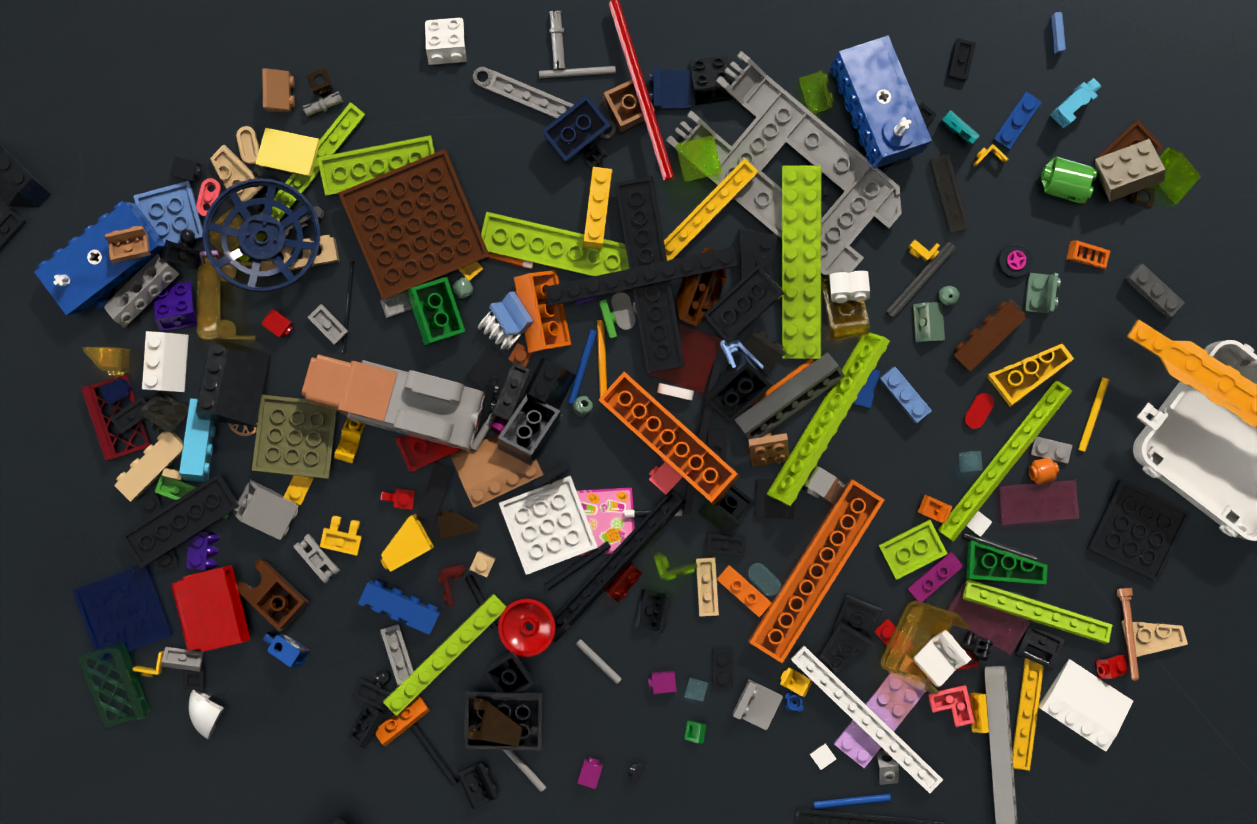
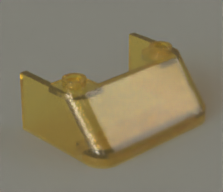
(208, 304)
(911, 635)

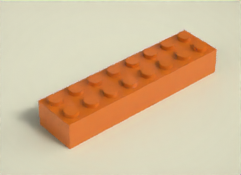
(669, 438)

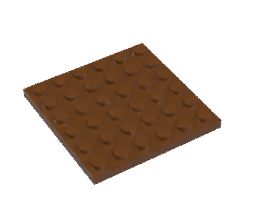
(414, 224)

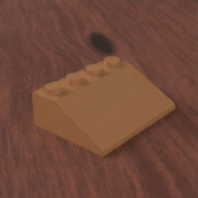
(491, 471)

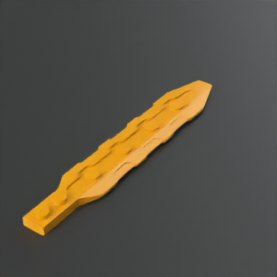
(1201, 371)

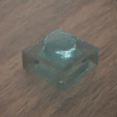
(696, 689)

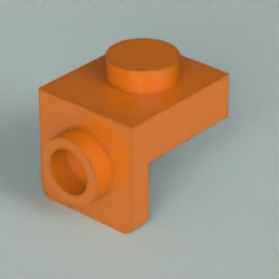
(935, 509)

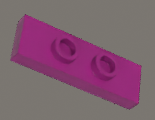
(935, 577)

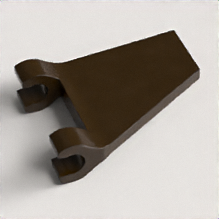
(495, 725)

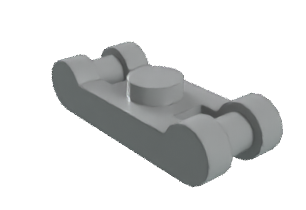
(316, 558)

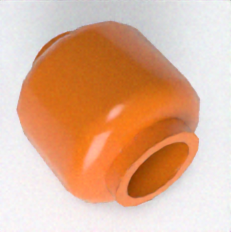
(1043, 471)

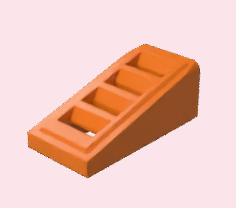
(1076, 251)

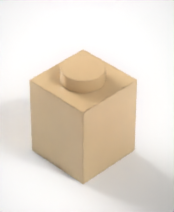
(482, 564)

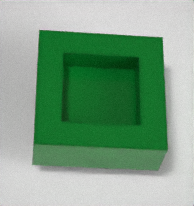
(695, 732)

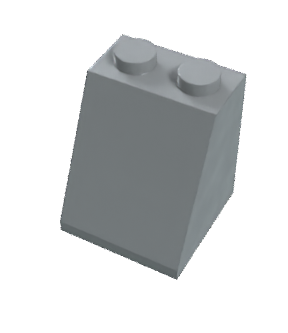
(265, 510)

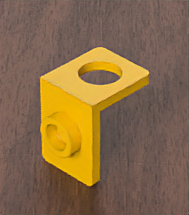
(994, 150)
(150, 671)

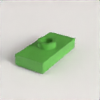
(609, 319)

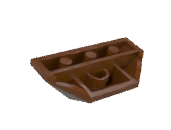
(699, 294)

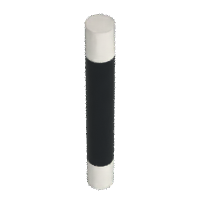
(643, 513)

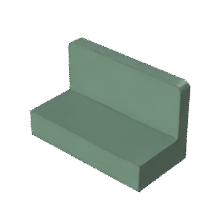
(929, 322)

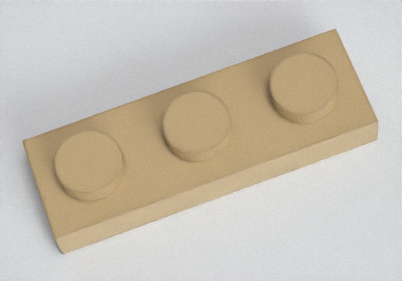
(707, 587)

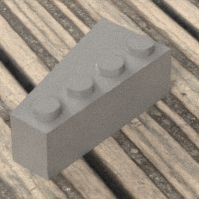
(824, 485)

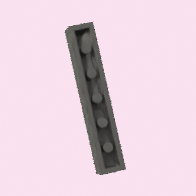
(790, 397)

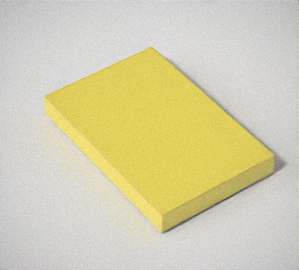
(288, 152)

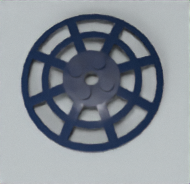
(261, 224)

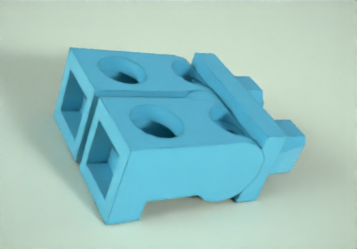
(1082, 96)

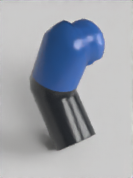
(100, 303)

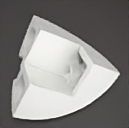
(203, 713)

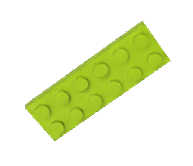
(360, 165)

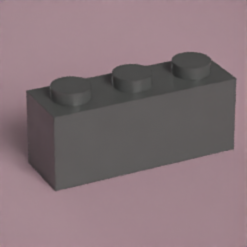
(1154, 290)

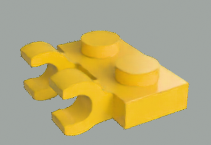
(339, 540)

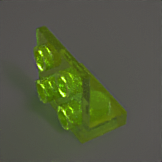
(699, 158)
(1179, 175)
(662, 564)

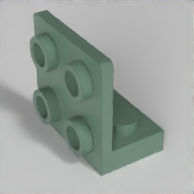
(1042, 293)

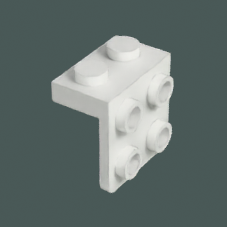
(445, 41)
(941, 658)

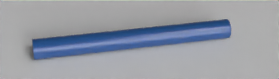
(582, 366)
(852, 801)

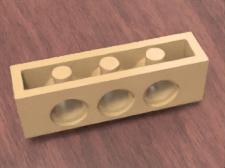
(328, 255)

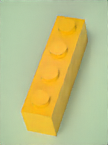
(597, 208)

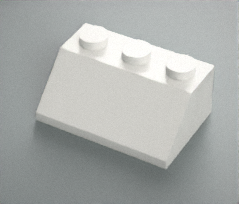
(165, 361)

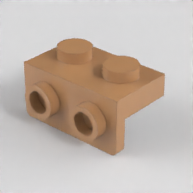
(128, 244)

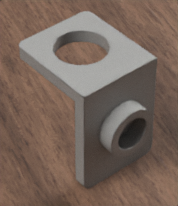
(887, 770)

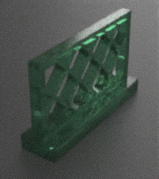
(129, 684)

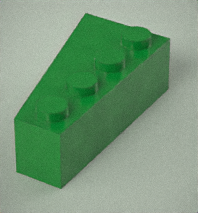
(994, 565)

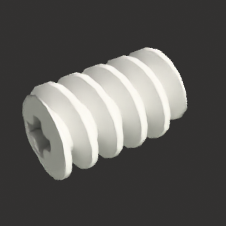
(493, 326)

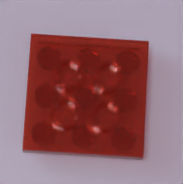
(699, 355)

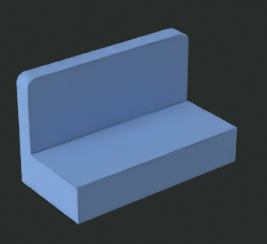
(511, 314)

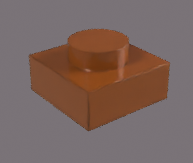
(520, 355)

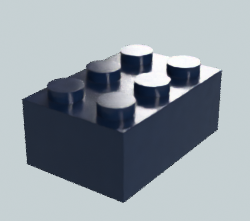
(576, 128)

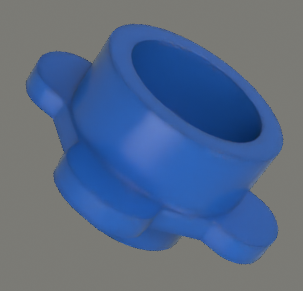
(789, 704)

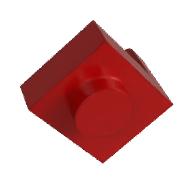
(1112, 667)

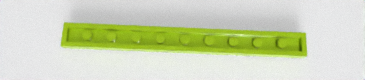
(329, 145)
(1005, 460)

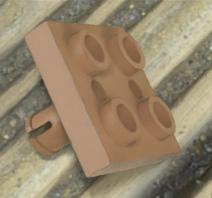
(768, 449)

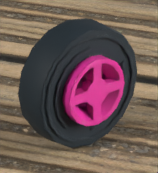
(1021, 261)

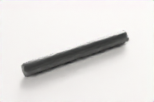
(920, 280)

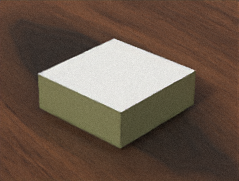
(979, 524)
(822, 756)

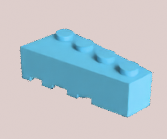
(197, 447)

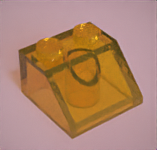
(110, 359)

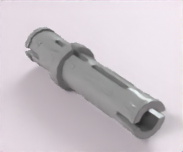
(557, 40)

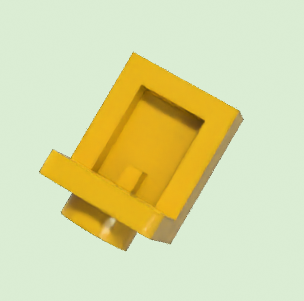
(918, 250)
(796, 681)

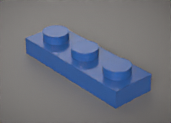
(1017, 120)

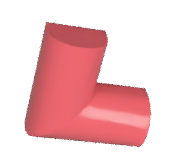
(956, 700)

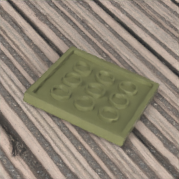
(294, 438)

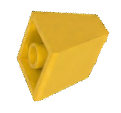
(406, 545)

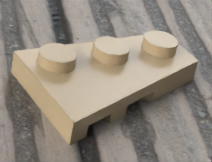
(233, 171)
(1156, 637)

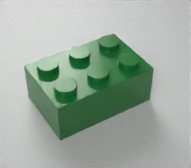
(435, 311)

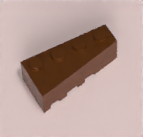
(990, 334)

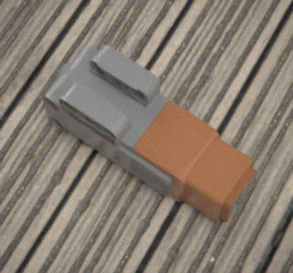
(396, 400)

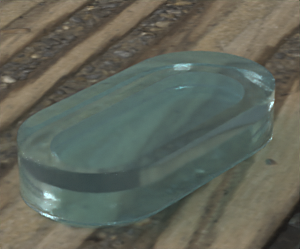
(764, 579)

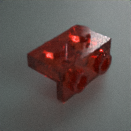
(621, 585)

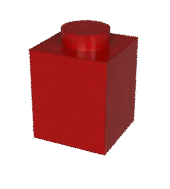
(277, 323)

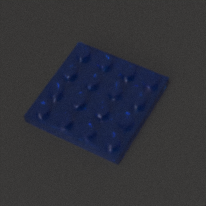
(122, 611)

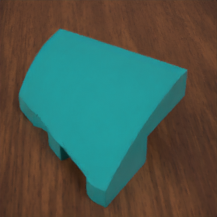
(958, 126)

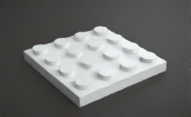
(548, 525)

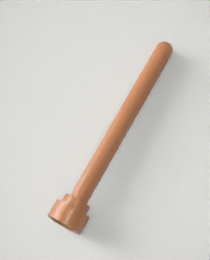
(1125, 596)

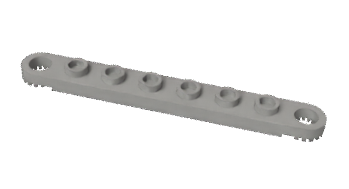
(527, 95)

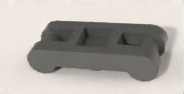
(304, 221)

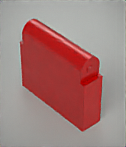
(210, 609)

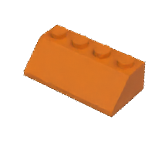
(549, 323)

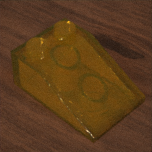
(845, 318)

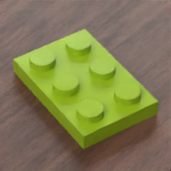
(912, 549)

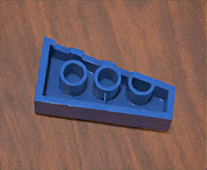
(400, 606)

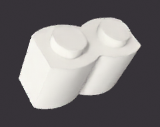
(849, 286)

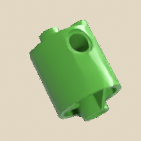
(1068, 179)

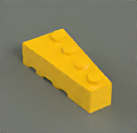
(1025, 376)

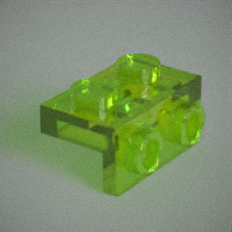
(816, 92)

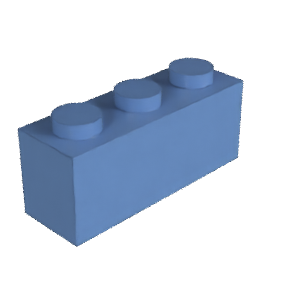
(904, 394)

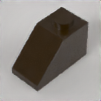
(454, 524)

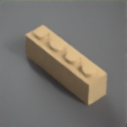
(150, 466)

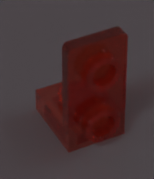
(455, 572)

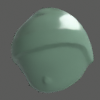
(462, 288)
(944, 295)
(582, 406)

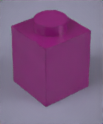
(662, 682)
(590, 772)

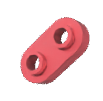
(206, 197)

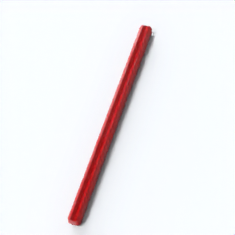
(641, 90)

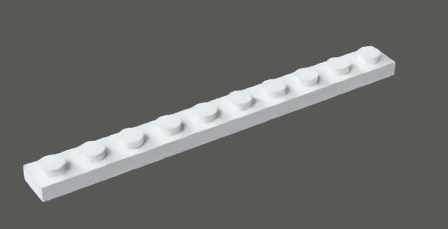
(866, 719)

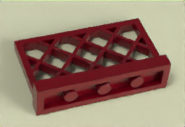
(100, 425)

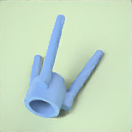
(732, 349)

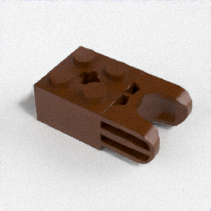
(267, 595)

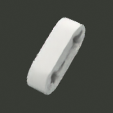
(675, 391)

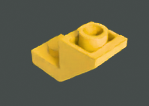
(349, 441)

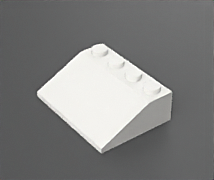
(1086, 705)

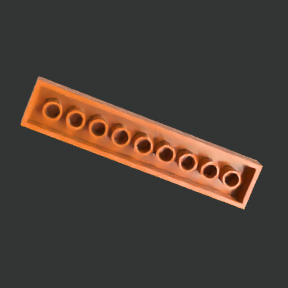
(816, 570)

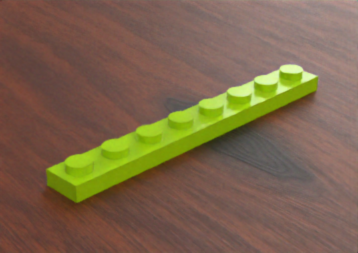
(1037, 611)
(444, 654)

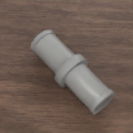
(322, 104)

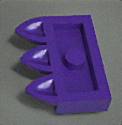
(200, 550)

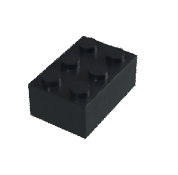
(528, 429)

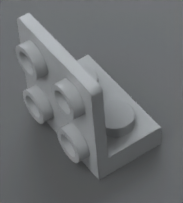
(757, 704)

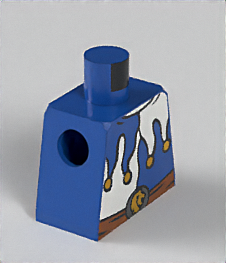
(291, 654)

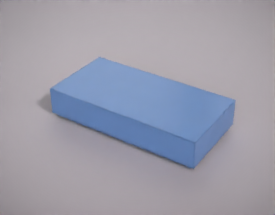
(1058, 32)

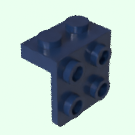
(670, 89)

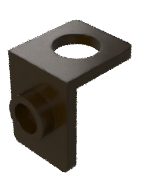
(322, 89)
(1135, 197)

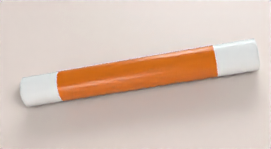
(511, 260)

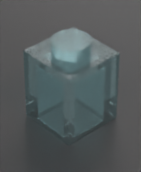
(970, 461)

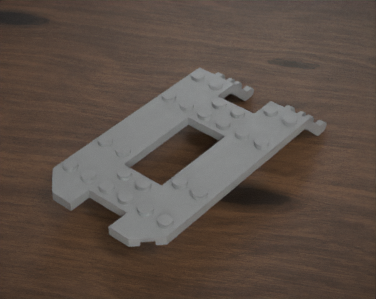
(785, 120)

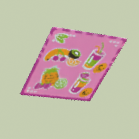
(606, 515)

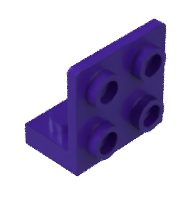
(175, 307)

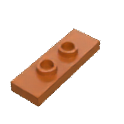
(744, 590)
(398, 724)

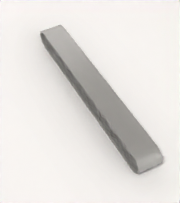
(1000, 745)

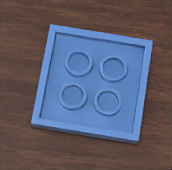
(171, 211)

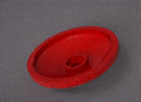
(514, 629)

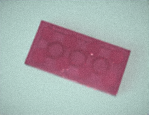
(1038, 502)
(990, 624)

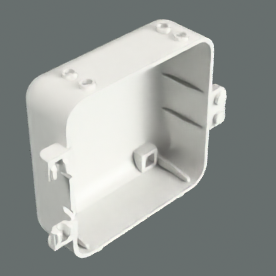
(1206, 448)

